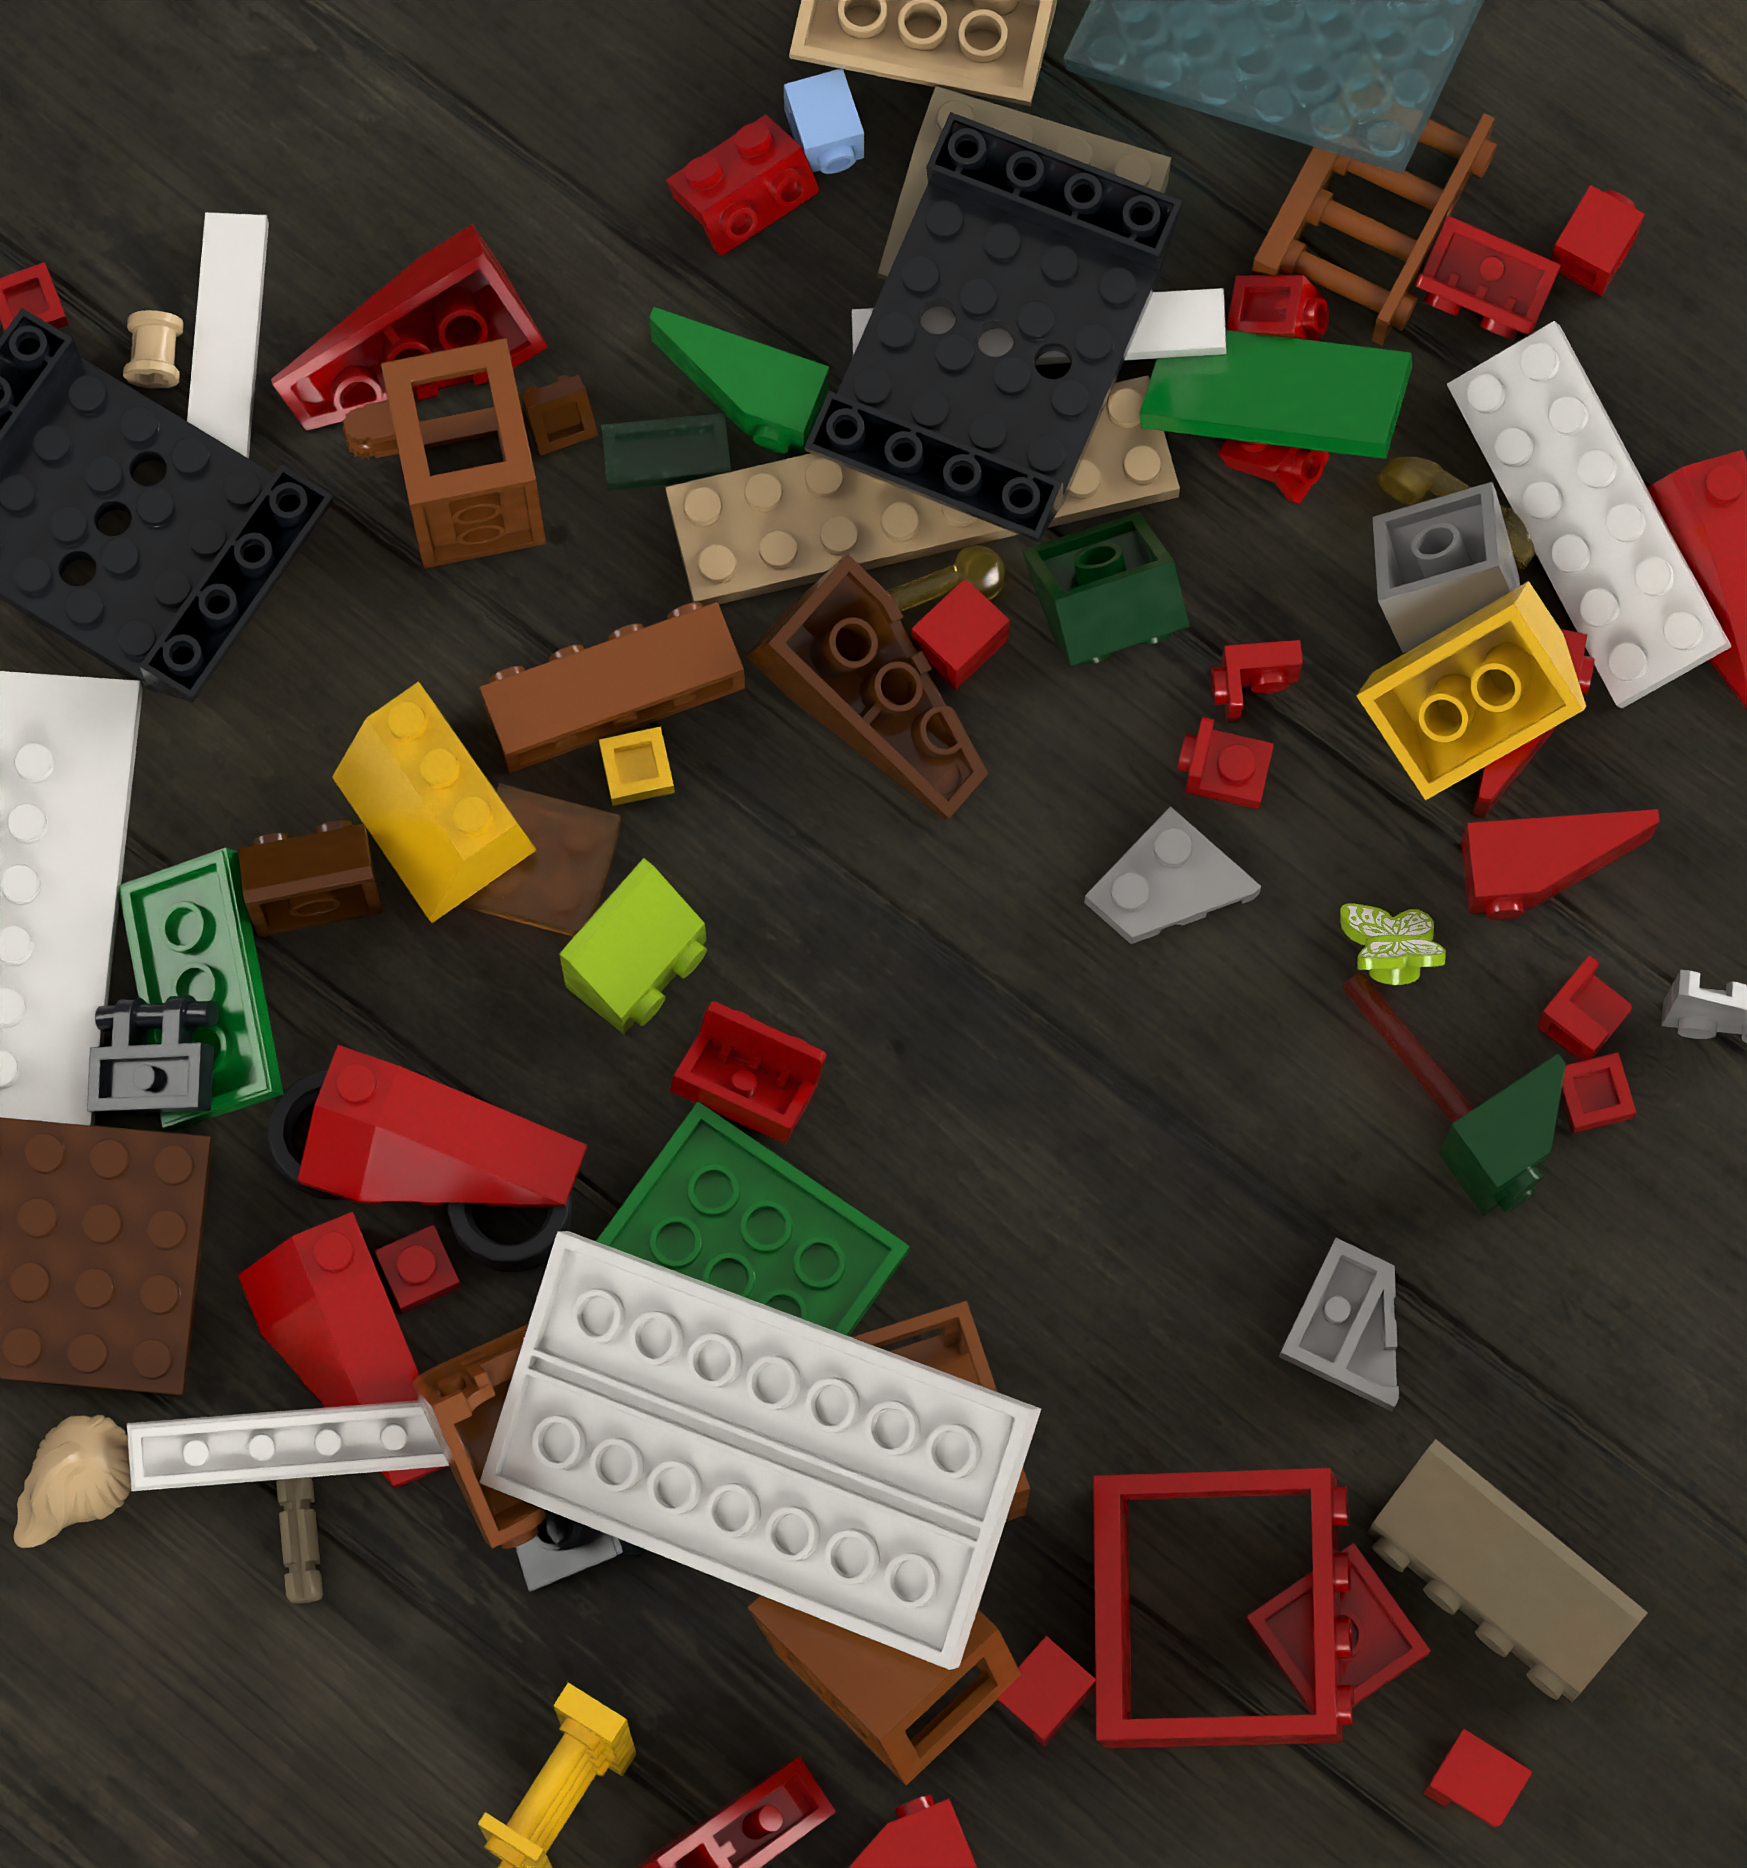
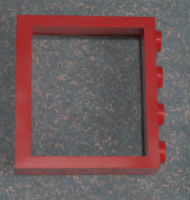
(1112, 1611)

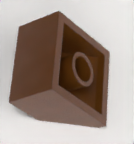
(309, 878)

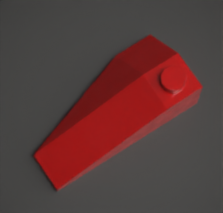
(436, 304)
(1708, 520)
(411, 1139)
(333, 1321)

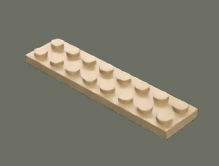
(804, 513)

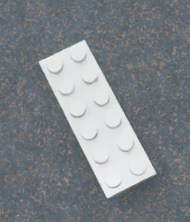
(1588, 515)

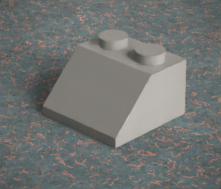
(1441, 562)

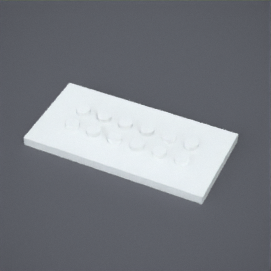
(61, 861)
(760, 1448)

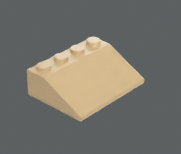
(952, 44)

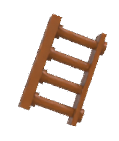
(1312, 204)

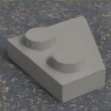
(1167, 881)
(1702, 1011)
(1350, 1326)

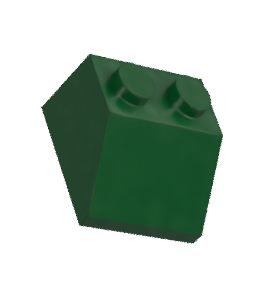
(1107, 589)
(1507, 1140)

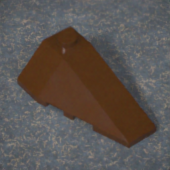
(862, 678)

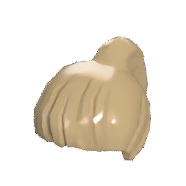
(75, 1478)

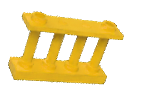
(591, 1744)

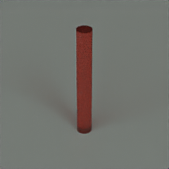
(1406, 1047)

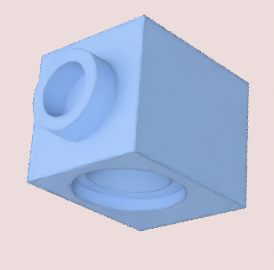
(825, 121)

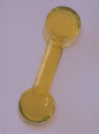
(1411, 478)
(974, 563)

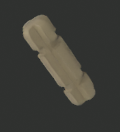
(299, 1540)

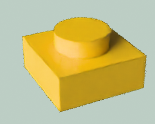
(636, 766)

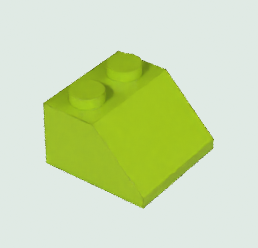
(634, 949)

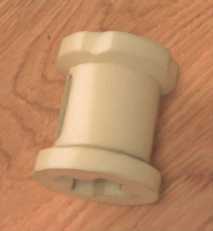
(153, 349)

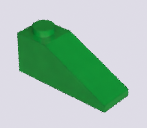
(756, 385)

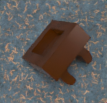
(559, 414)

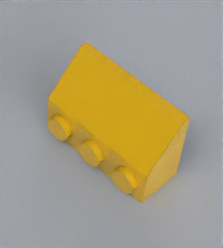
(1475, 691)
(429, 804)

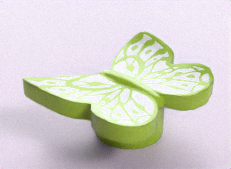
(1393, 945)

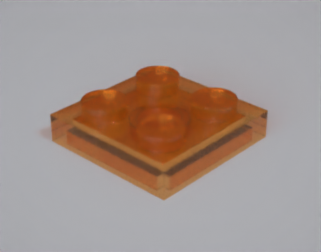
(566, 873)

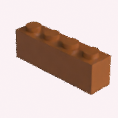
(612, 685)

